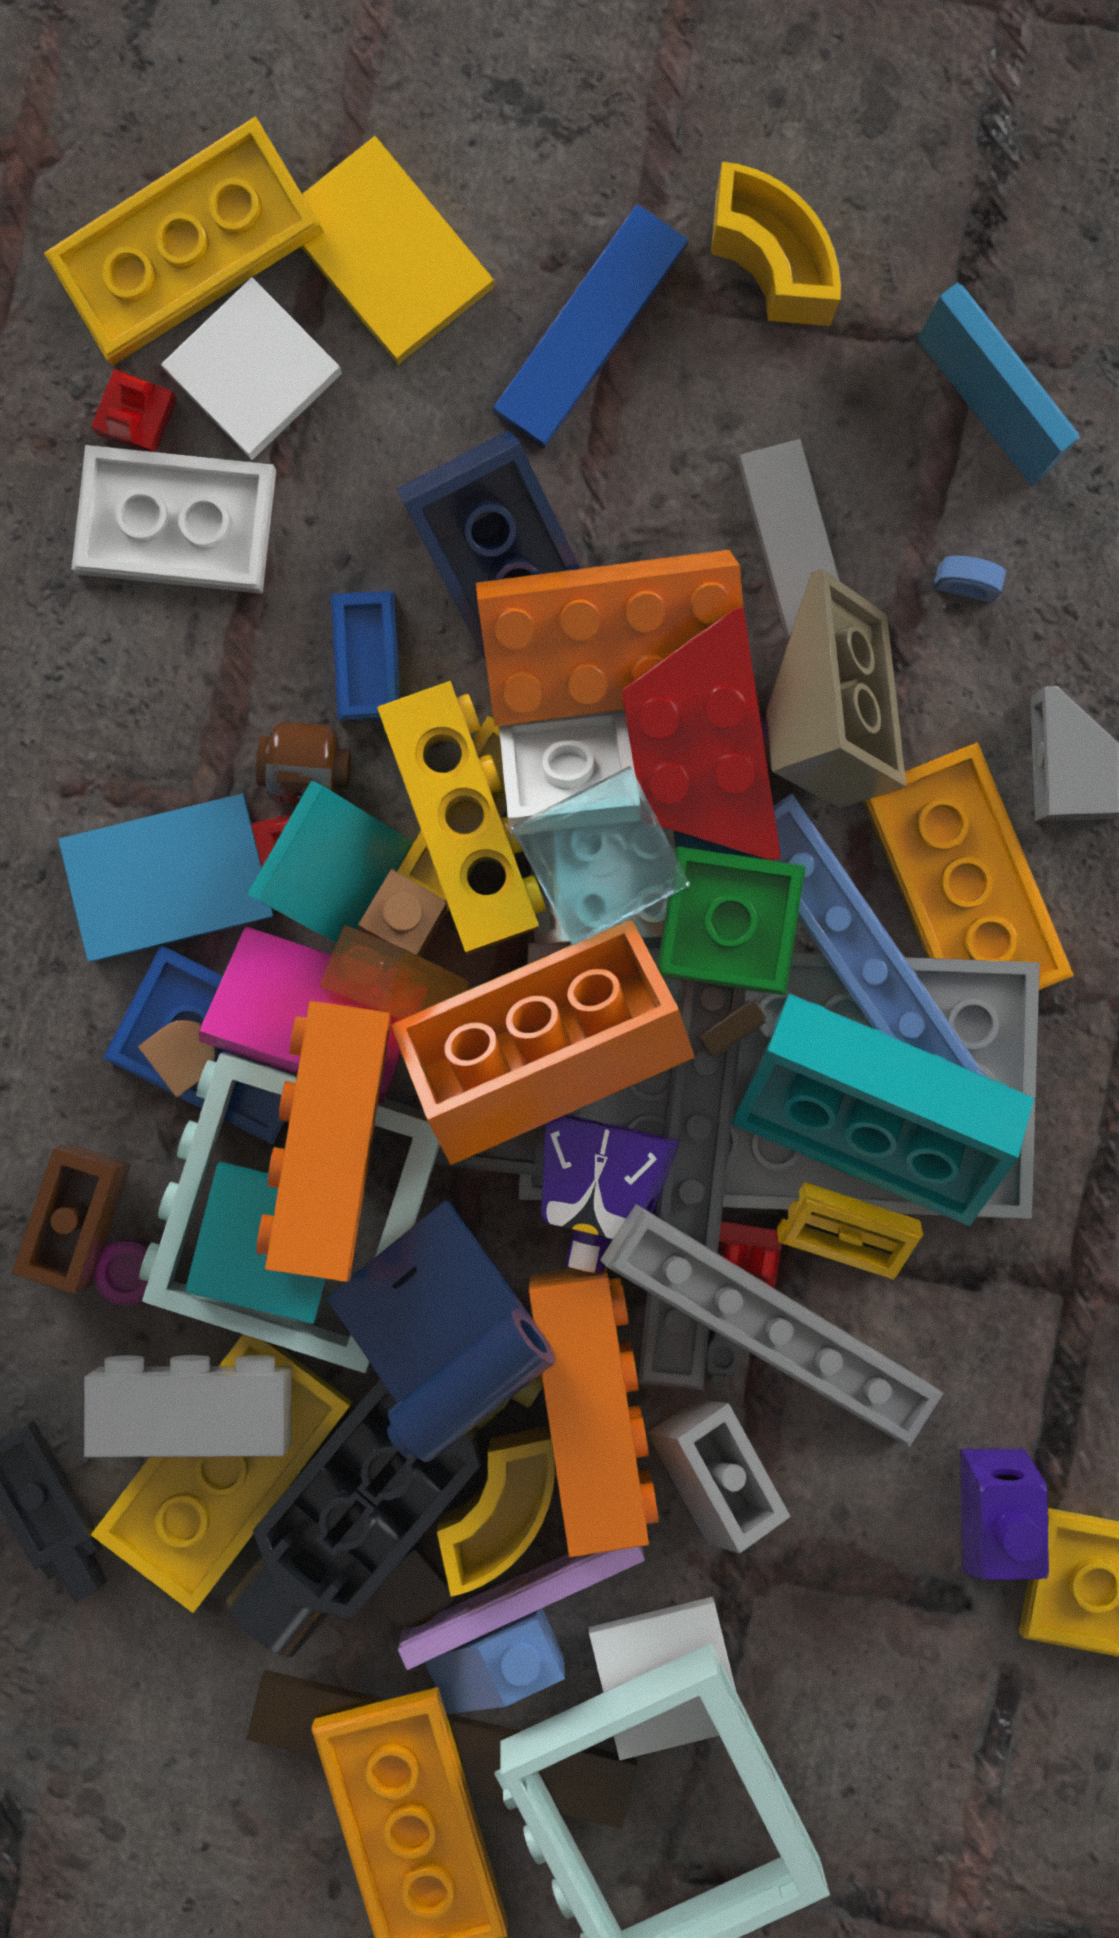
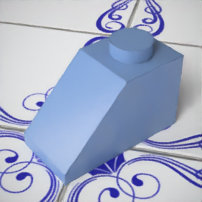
(499, 1666)

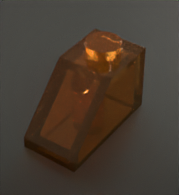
(386, 977)

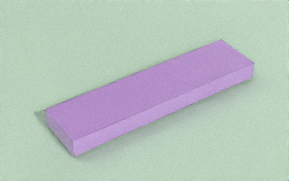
(510, 1602)

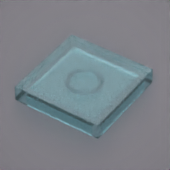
(600, 855)

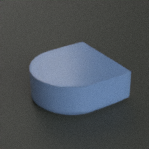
(970, 578)

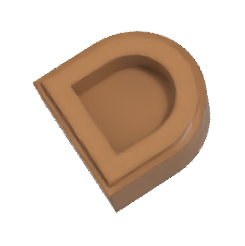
(179, 1055)

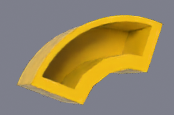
(779, 243)
(503, 1514)

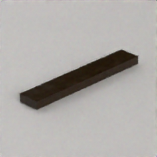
(583, 1786)

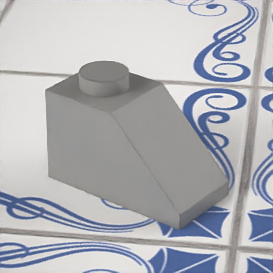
(1071, 761)

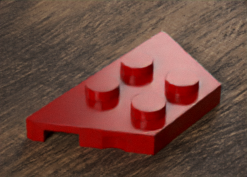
(703, 743)

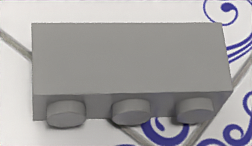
(188, 1408)

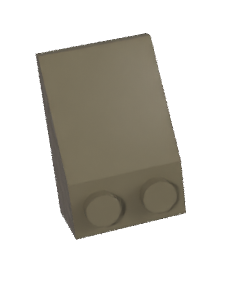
(836, 699)

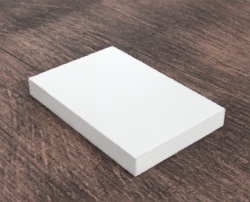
(173, 519)

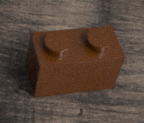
(71, 1218)

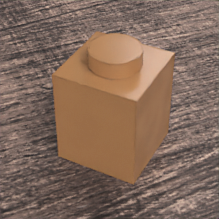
(404, 914)

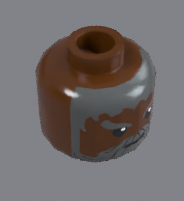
(296, 756)

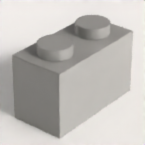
(718, 1475)

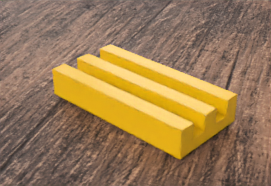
(854, 1223)

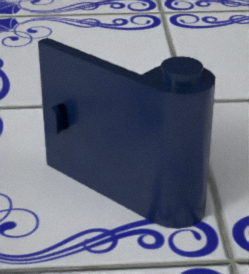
(446, 1339)

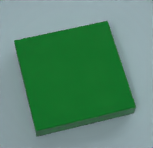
(732, 922)

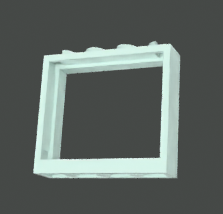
(181, 1202)
(721, 1912)

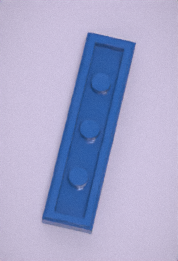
(590, 326)

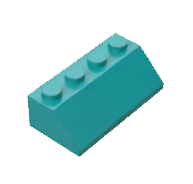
(883, 1111)

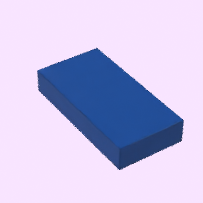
(365, 654)

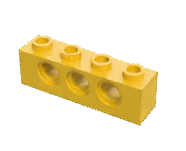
(412, 728)

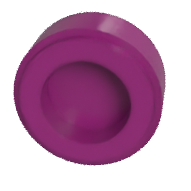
(119, 1270)

